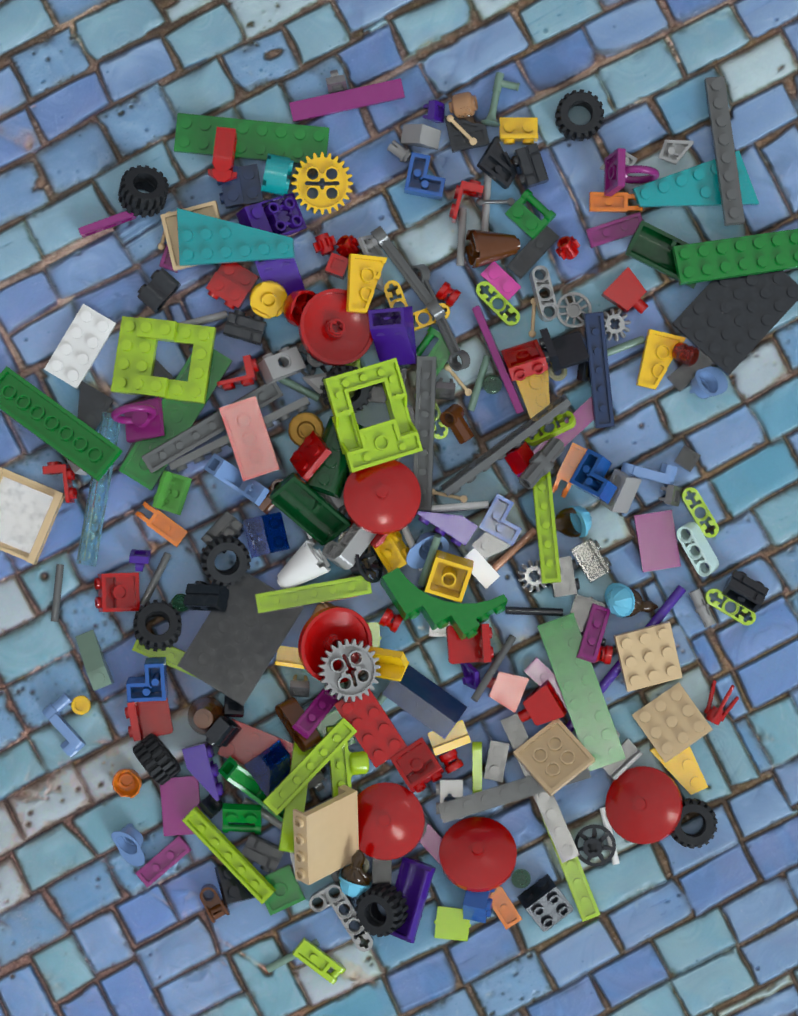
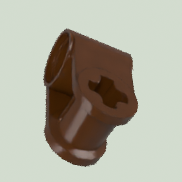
(214, 906)

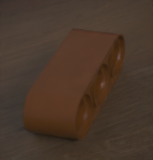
(289, 712)

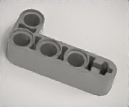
(352, 543)
(345, 918)

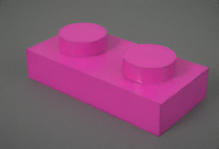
(500, 280)

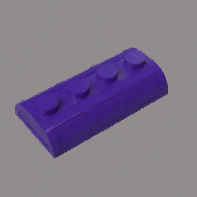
(414, 883)

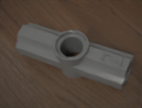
(541, 463)

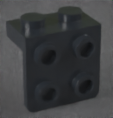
(564, 350)
(545, 903)

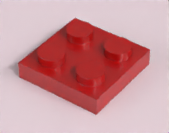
(310, 455)

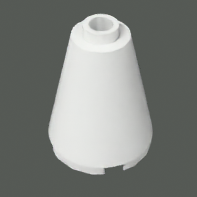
(303, 566)

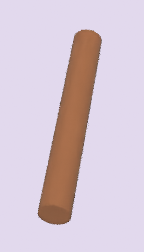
(514, 549)

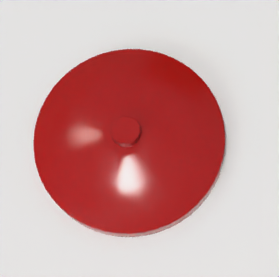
(331, 332)
(382, 497)
(326, 629)
(644, 805)
(389, 821)
(478, 854)

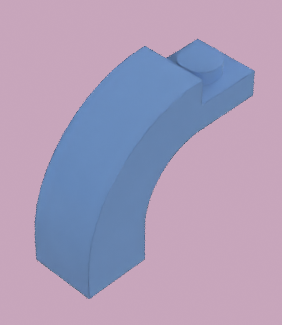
(231, 476)

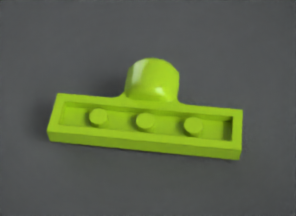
(345, 765)

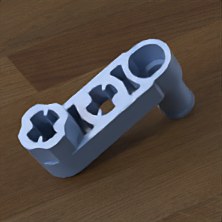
(665, 475)
(73, 741)

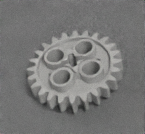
(333, 677)

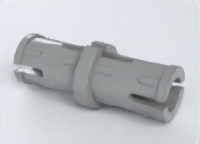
(702, 608)

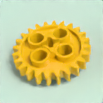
(322, 201)

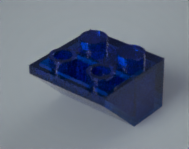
(266, 534)
(270, 767)

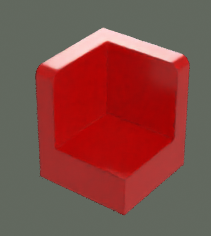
(337, 266)
(519, 458)

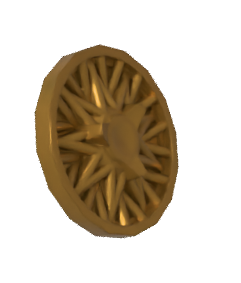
(303, 425)

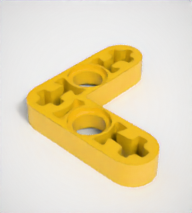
(399, 292)

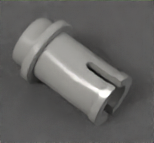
(399, 151)

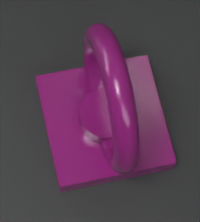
(616, 173)
(141, 419)

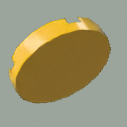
(268, 299)

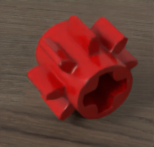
(324, 244)
(347, 246)
(567, 247)

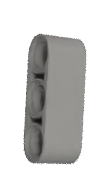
(545, 284)

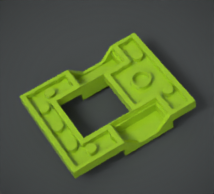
(137, 357)
(380, 441)

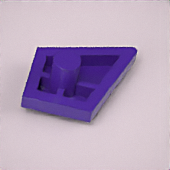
(471, 675)

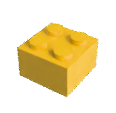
(449, 576)

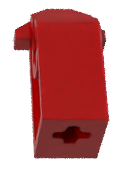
(224, 155)

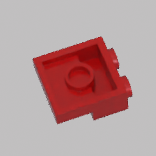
(232, 284)
(524, 360)
(117, 592)
(417, 765)

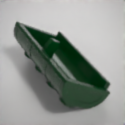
(654, 249)
(334, 471)
(308, 509)

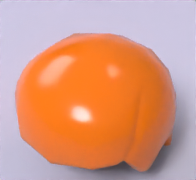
(127, 783)

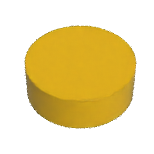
(81, 705)

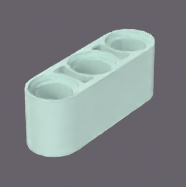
(697, 558)

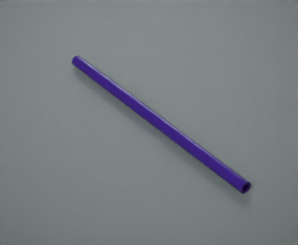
(656, 619)

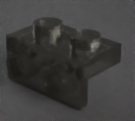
(591, 560)

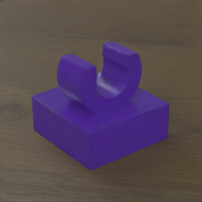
(435, 111)
(140, 558)

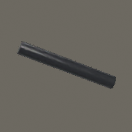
(534, 611)

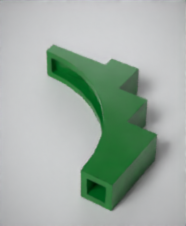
(437, 612)
(241, 778)

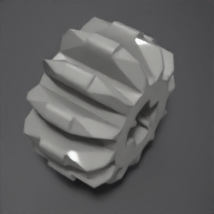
(621, 324)
(528, 579)

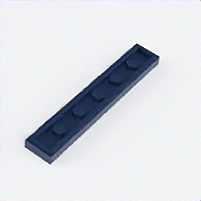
(598, 369)

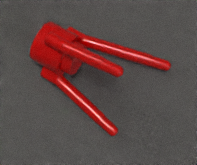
(716, 714)

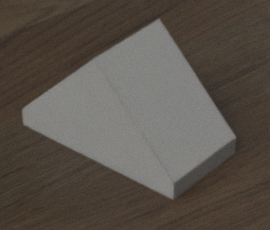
(420, 136)

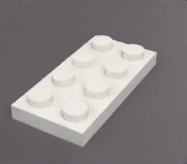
(80, 346)

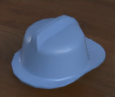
(708, 382)
(417, 554)
(129, 844)

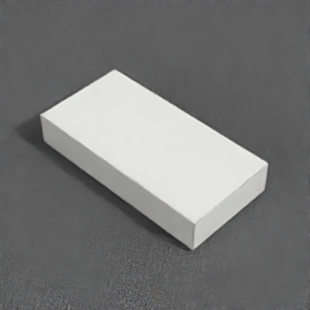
(482, 569)

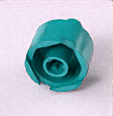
(276, 173)

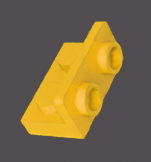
(518, 130)
(392, 552)

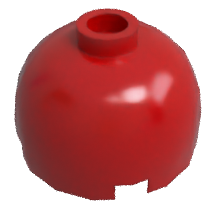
(294, 304)

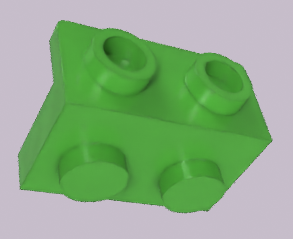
(171, 492)

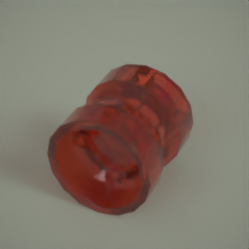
(685, 353)

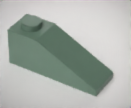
(94, 660)

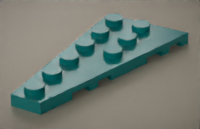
(693, 187)
(218, 241)

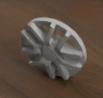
(573, 309)

